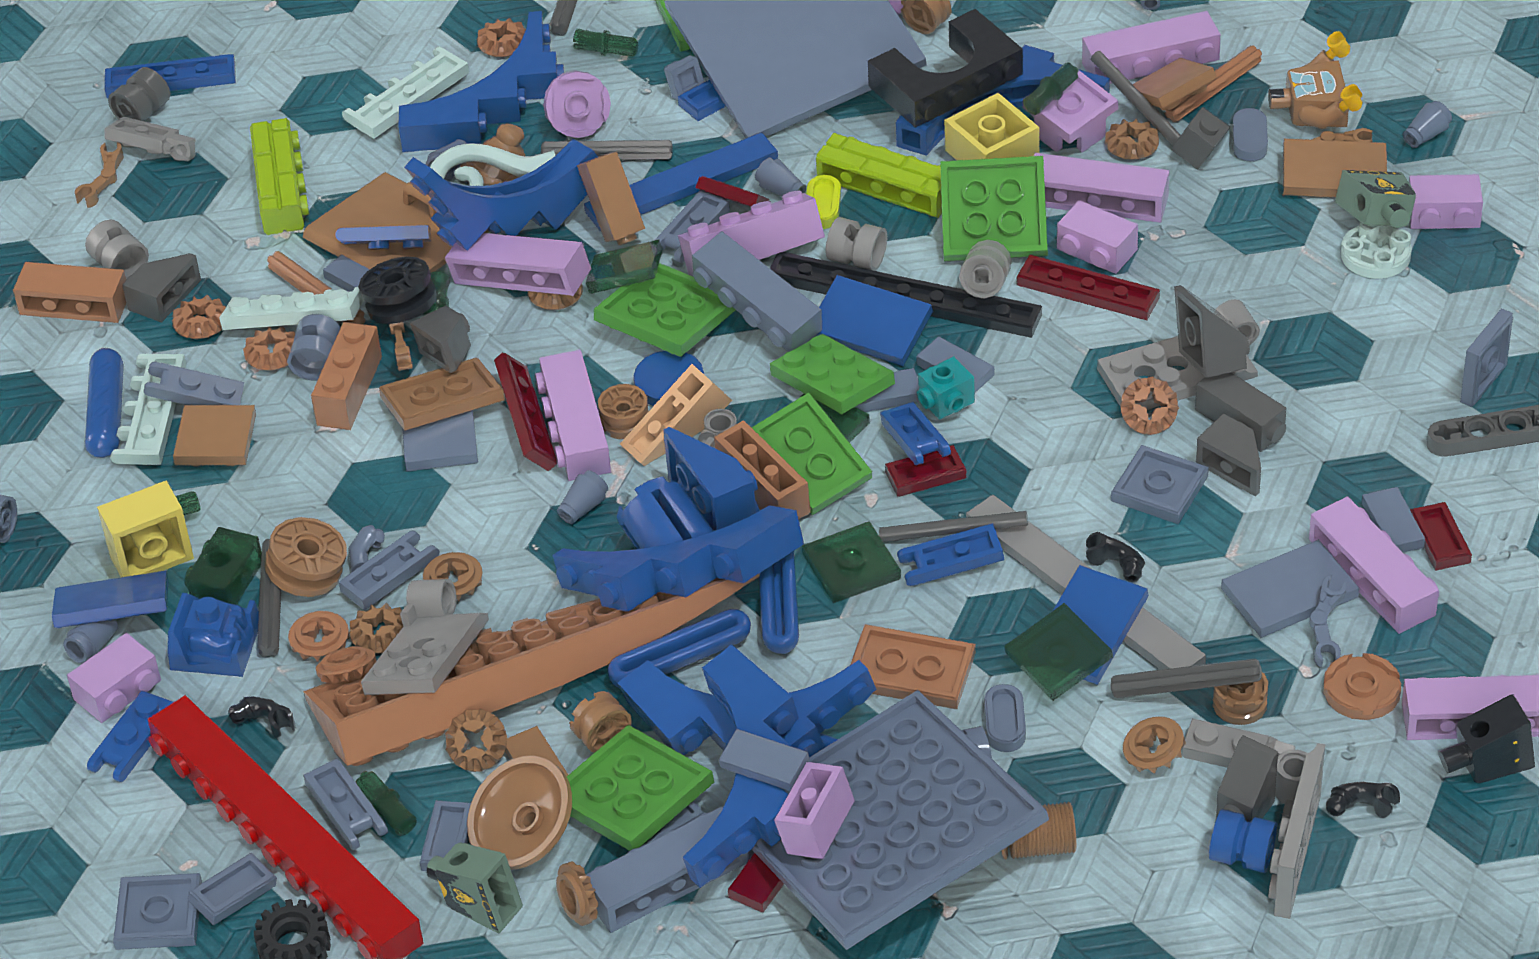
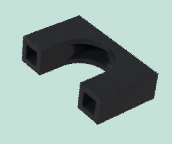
(926, 95)

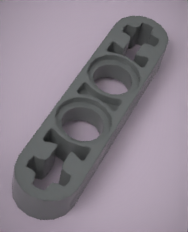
(1492, 422)

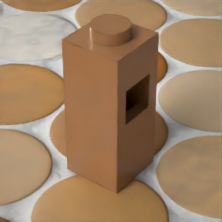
(611, 198)

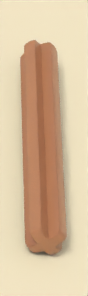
(1225, 75)
(302, 279)

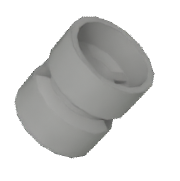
(854, 243)
(116, 247)
(985, 269)

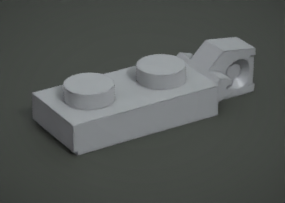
(152, 137)
(1217, 743)

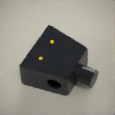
(1492, 742)

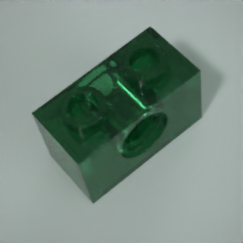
(225, 566)

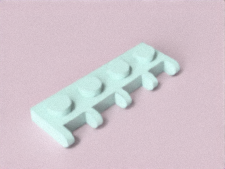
(419, 86)
(279, 311)
(151, 417)

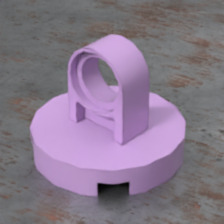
(576, 104)

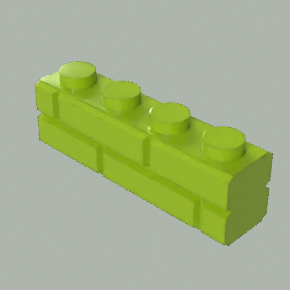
(882, 174)
(277, 176)

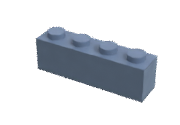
(756, 292)
(651, 875)

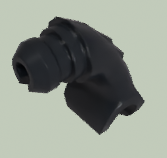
(1104, 547)
(257, 707)
(1375, 794)

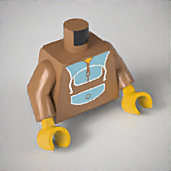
(1318, 91)

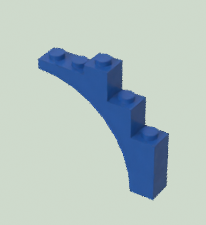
(1036, 65)
(489, 101)
(504, 208)
(682, 567)
(689, 716)
(749, 812)

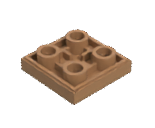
(1175, 82)
(214, 435)

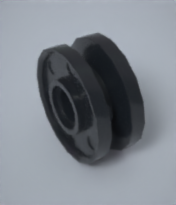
(398, 290)

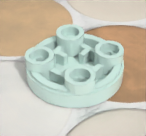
(1376, 250)

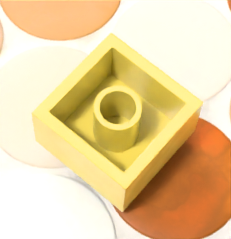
(991, 131)
(146, 531)

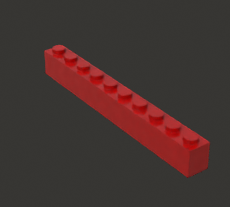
(284, 832)

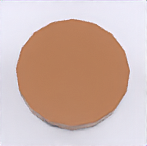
(1362, 686)

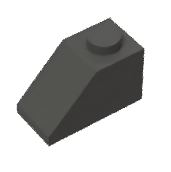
(1200, 137)
(161, 285)
(443, 337)
(1231, 453)
(1249, 780)

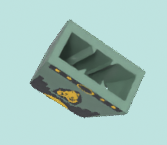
(1376, 197)
(477, 884)

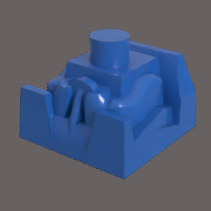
(211, 636)

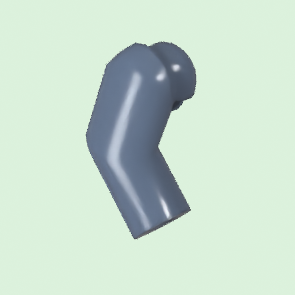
(366, 538)

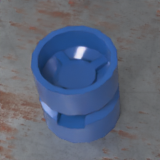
(1243, 841)

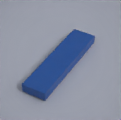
(180, 73)

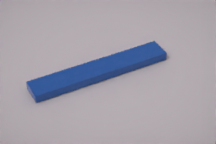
(682, 179)

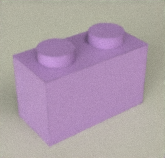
(1446, 201)
(1097, 236)
(114, 677)
(814, 810)

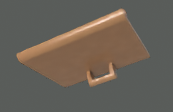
(380, 204)

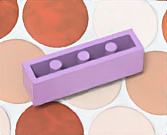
(1151, 46)
(1113, 187)
(762, 230)
(520, 264)
(573, 414)
(1375, 564)
(1437, 704)

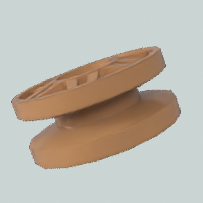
(305, 557)

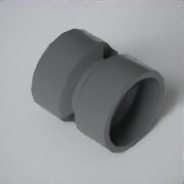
(140, 96)

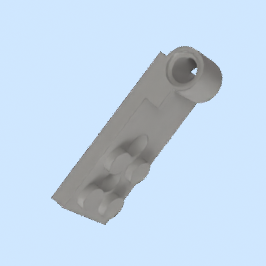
(1159, 357)
(427, 643)
(1300, 789)

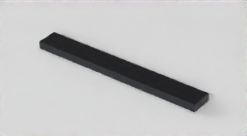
(946, 301)

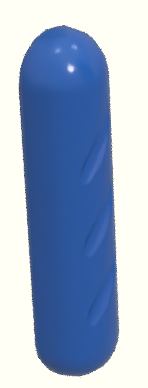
(104, 402)
(779, 606)
(684, 645)

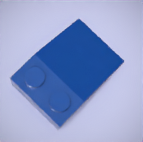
(711, 479)

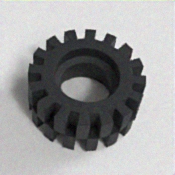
(292, 919)

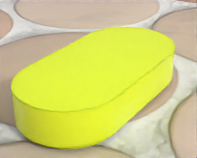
(827, 194)

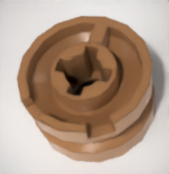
(925, 15)
(622, 409)
(1241, 702)
(599, 720)

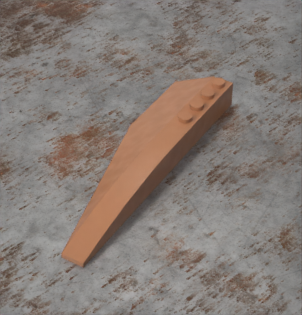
(502, 670)

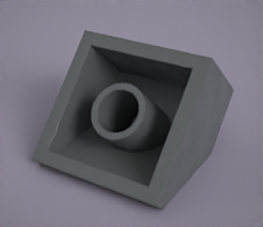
(1208, 337)

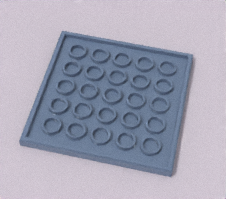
(789, 56)
(919, 820)

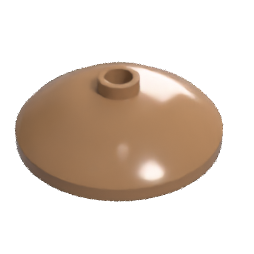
(521, 810)

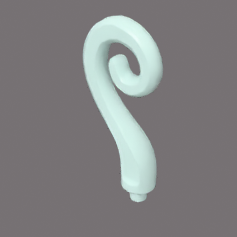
(487, 154)

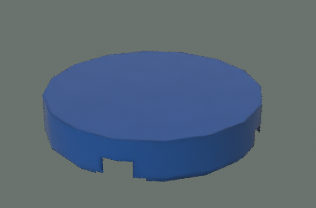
(660, 371)

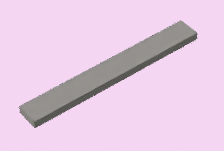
(1057, 566)

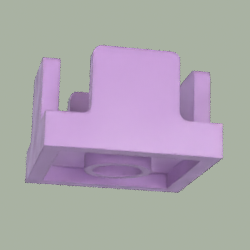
(1076, 115)

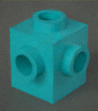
(946, 388)

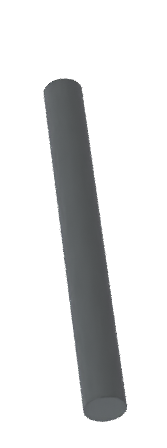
(1135, 97)
(952, 526)

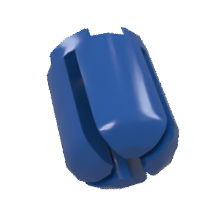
(661, 515)

